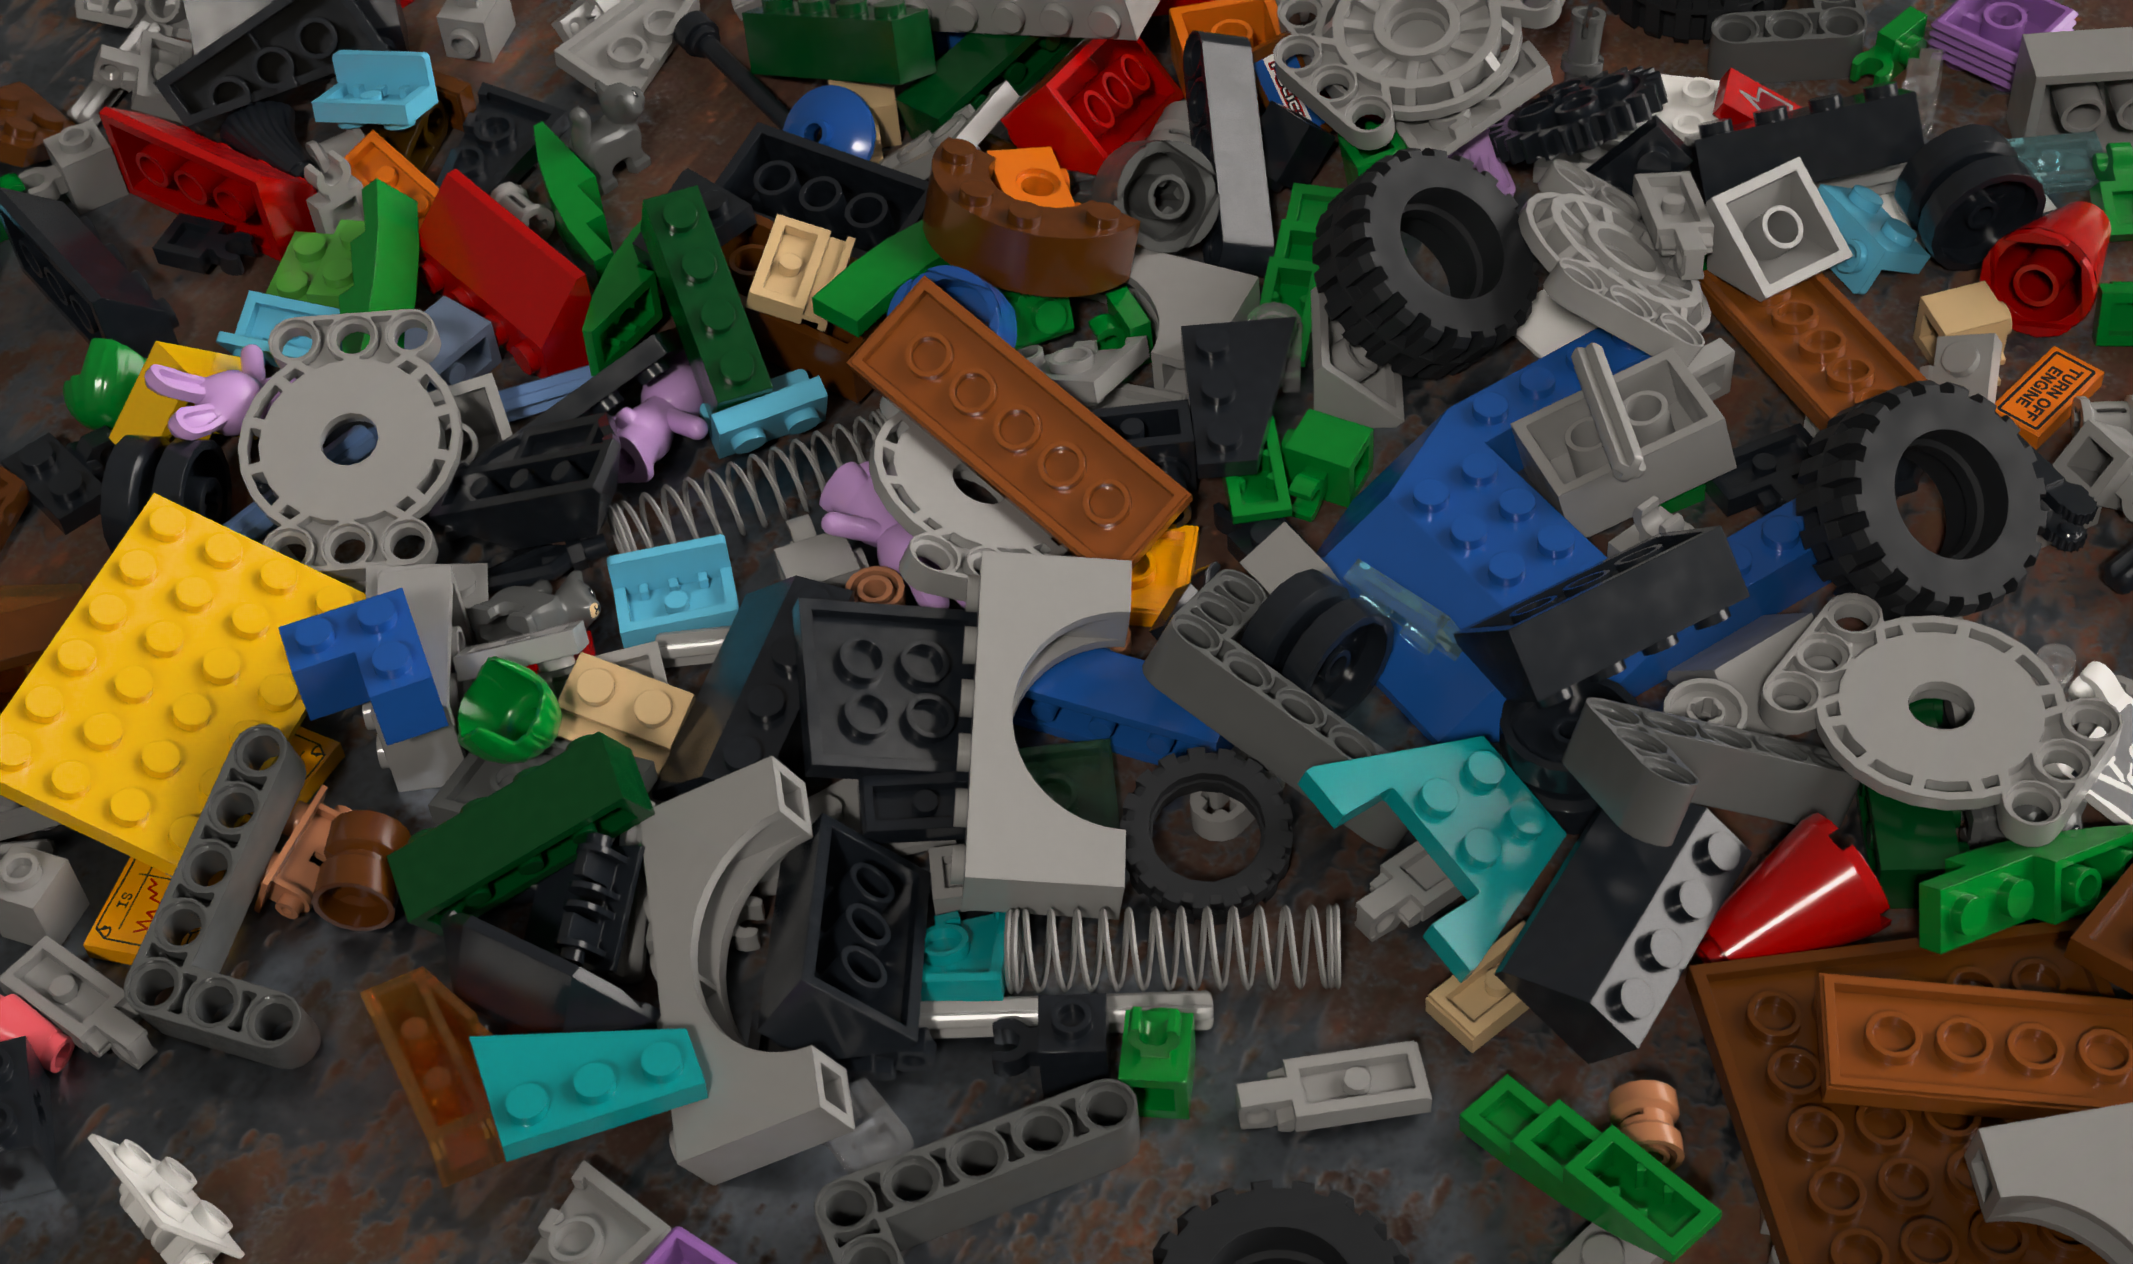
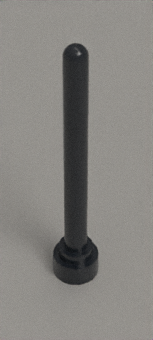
(701, 38)

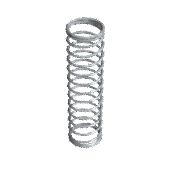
(622, 533)
(1018, 943)

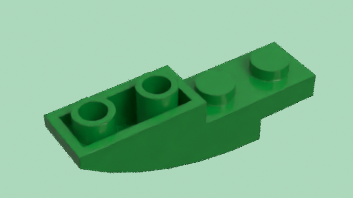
(2014, 883)

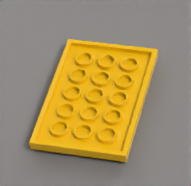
(158, 681)

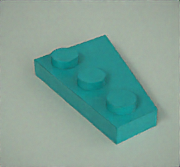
(964, 959)
(582, 1083)

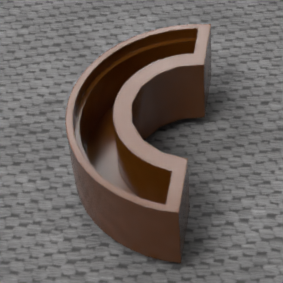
(1016, 241)

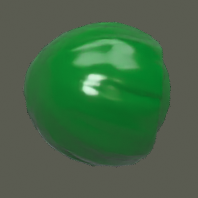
(104, 383)
(508, 714)

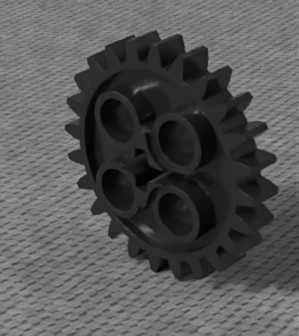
(1578, 115)

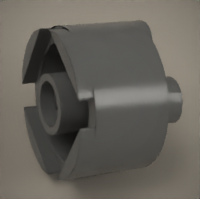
(1176, 177)

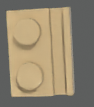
(796, 267)
(623, 706)

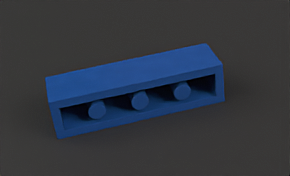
(1109, 697)

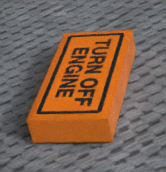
(2045, 394)

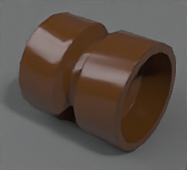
(356, 881)

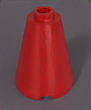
(2050, 269)
(1799, 900)

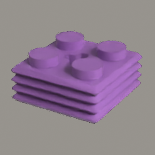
(1988, 34)

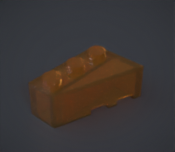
(431, 1059)

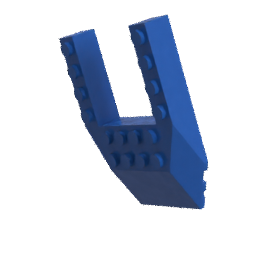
(1479, 538)

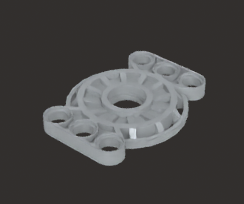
(1403, 80)
(1608, 265)
(365, 500)
(946, 525)
(1987, 761)

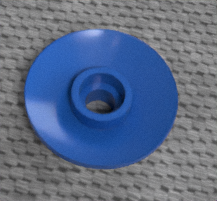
(841, 116)

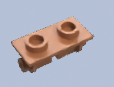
(290, 874)

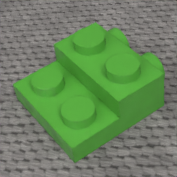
(317, 265)

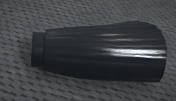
(267, 134)

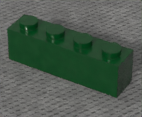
(840, 40)
(973, 70)
(703, 300)
(520, 832)
(1904, 840)

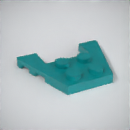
(1469, 819)

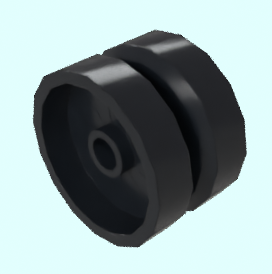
(1967, 194)
(180, 471)
(1321, 639)
(1535, 744)

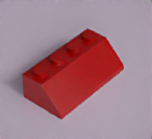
(1093, 103)
(208, 179)
(505, 274)

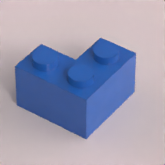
(363, 657)

